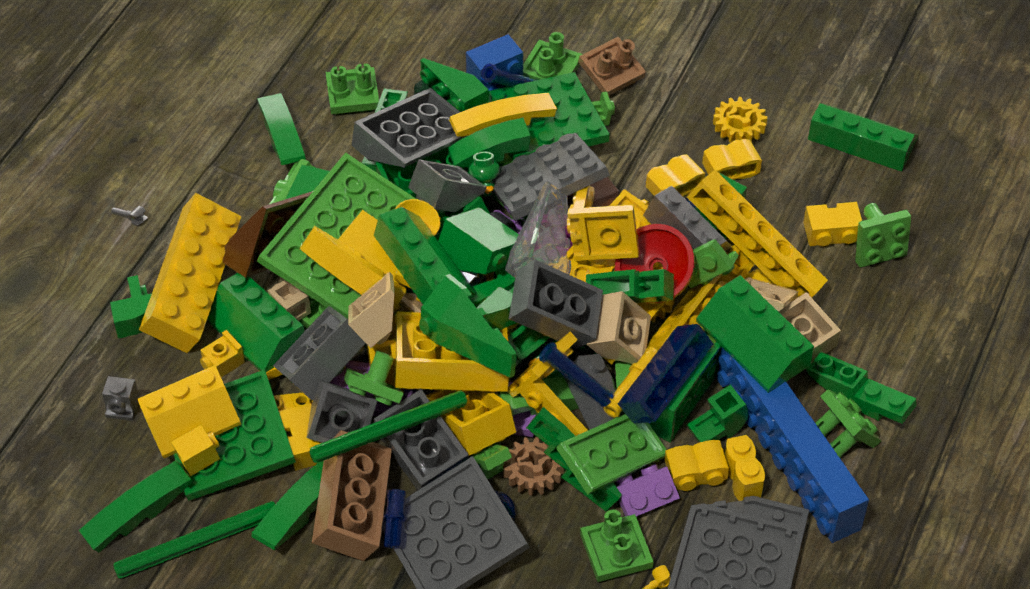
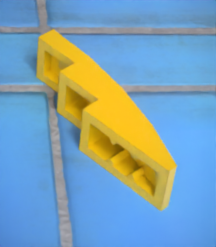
(502, 110)
(345, 263)

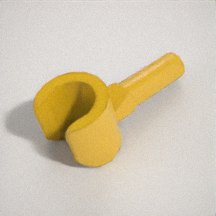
(661, 577)

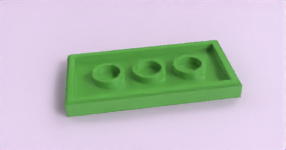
(611, 452)

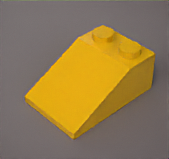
(480, 422)

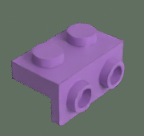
(646, 491)

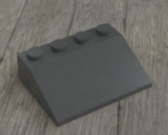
(406, 130)

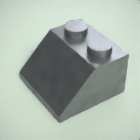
(444, 186)
(337, 410)

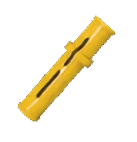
(635, 370)

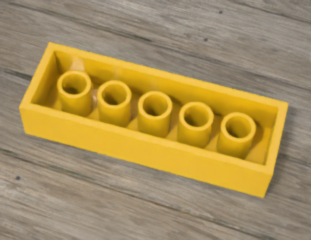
(190, 274)

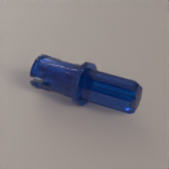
(394, 517)

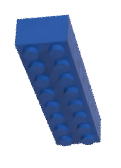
(800, 452)

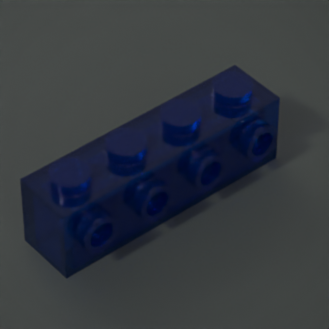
(665, 374)

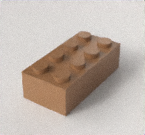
(352, 500)

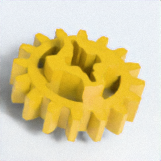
(740, 120)

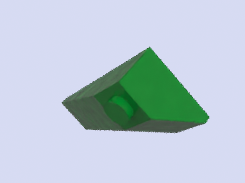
(458, 325)

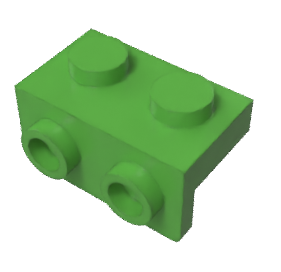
(711, 262)

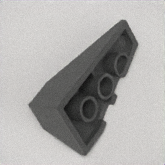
(590, 409)

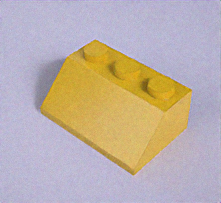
(186, 405)

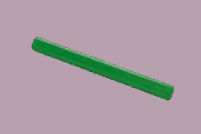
(388, 426)
(191, 541)

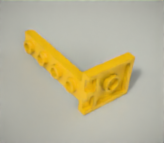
(601, 231)
(539, 395)

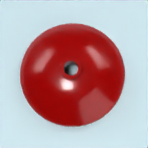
(666, 247)

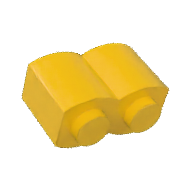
(733, 160)
(679, 172)
(697, 464)
(744, 468)

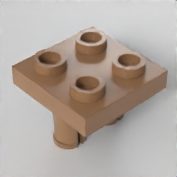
(612, 65)

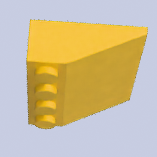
(427, 365)

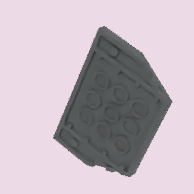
(739, 545)

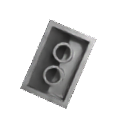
(675, 211)

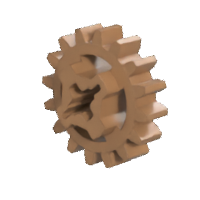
(532, 467)

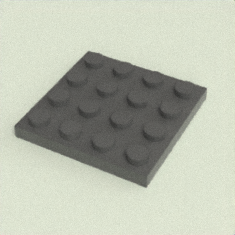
(565, 164)
(456, 531)

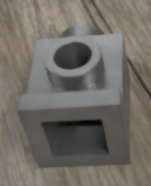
(120, 398)

